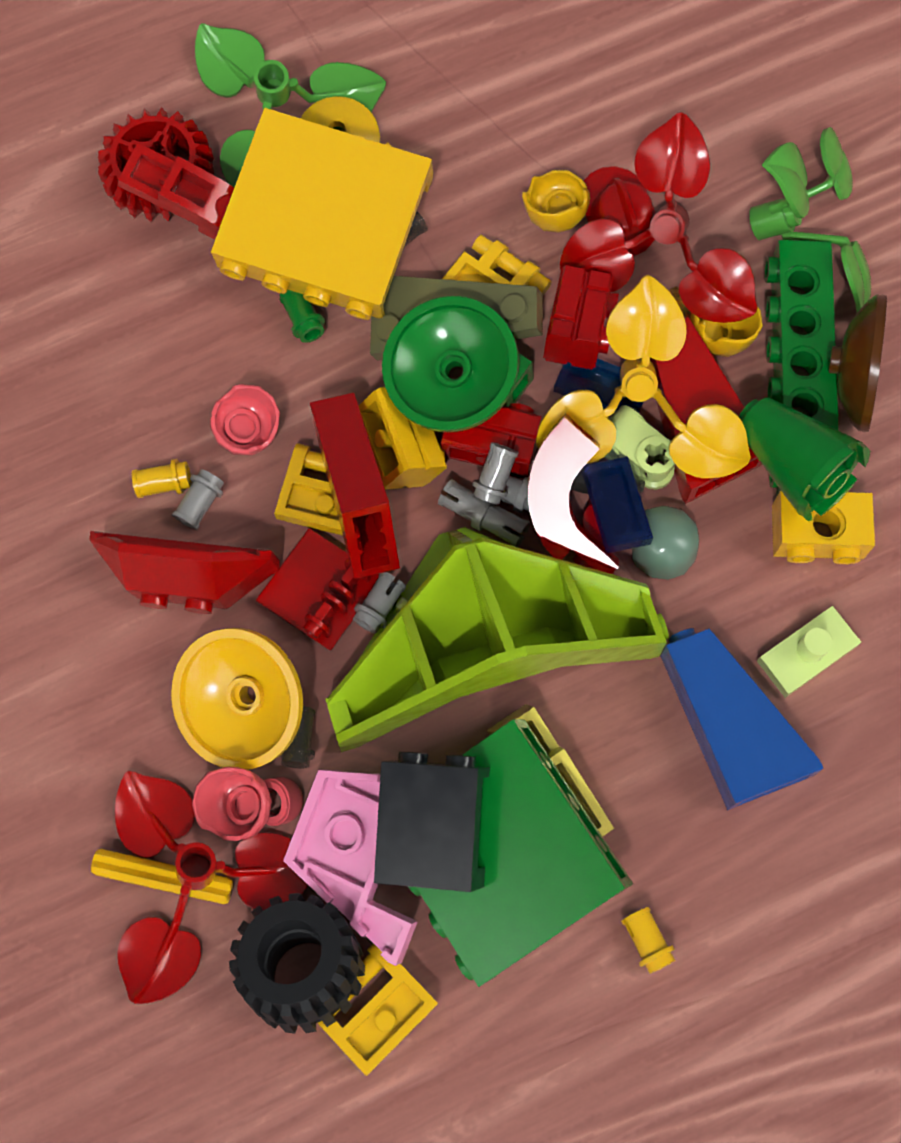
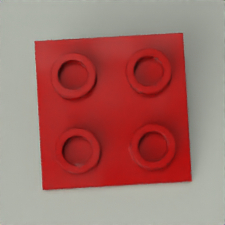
(316, 590)

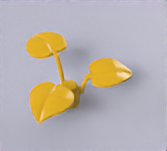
(644, 327)

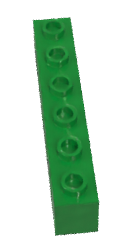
(811, 269)

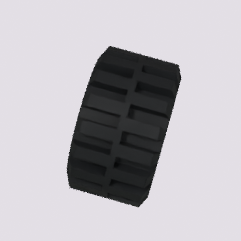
(274, 934)

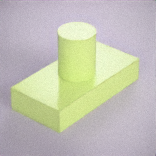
(808, 651)

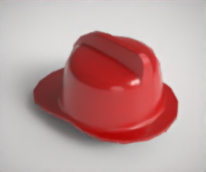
(621, 197)

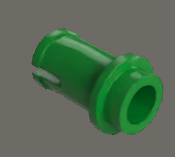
(306, 322)

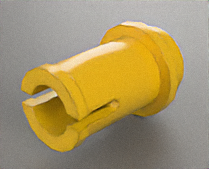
(162, 479)
(648, 940)

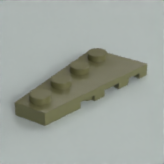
(516, 304)

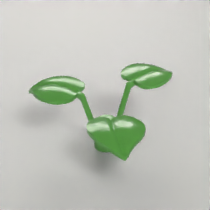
(235, 58)
(783, 214)

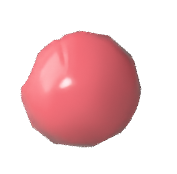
(245, 420)
(232, 803)

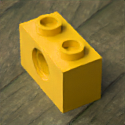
(848, 520)

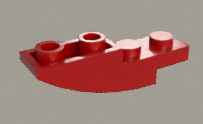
(177, 188)

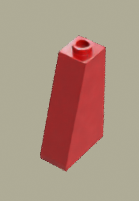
(687, 384)
(355, 485)

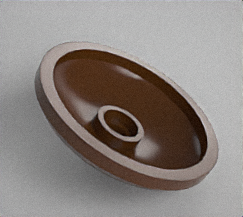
(860, 362)

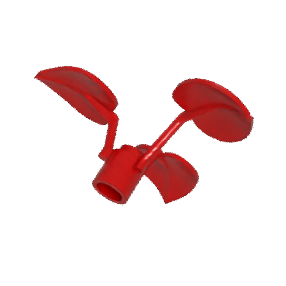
(678, 163)
(152, 814)

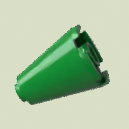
(802, 455)

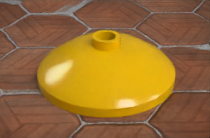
(214, 701)

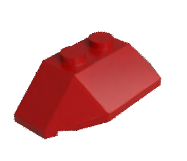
(184, 571)

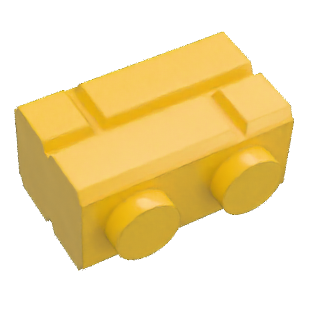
(401, 448)

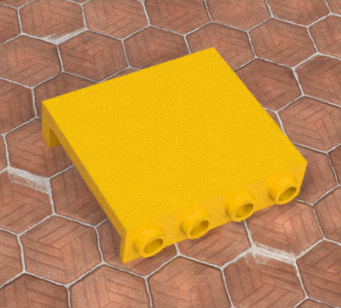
(321, 214)

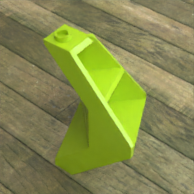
(485, 619)

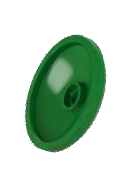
(431, 343)

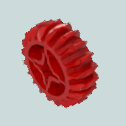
(160, 135)

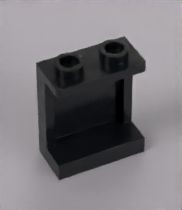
(430, 823)

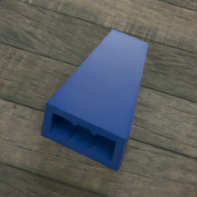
(734, 722)

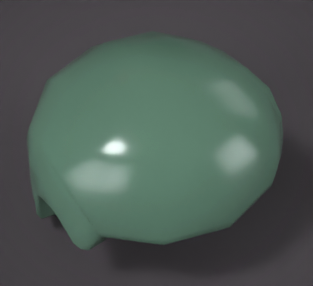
(673, 544)

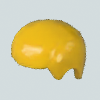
(556, 200)
(728, 338)

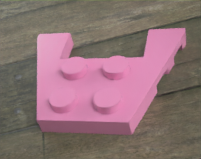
(337, 853)

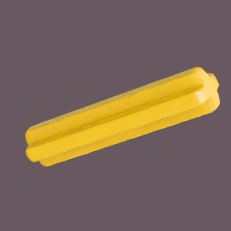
(155, 875)

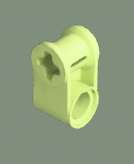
(642, 444)

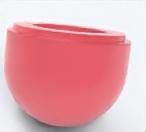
(291, 800)

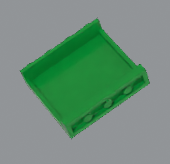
(538, 857)

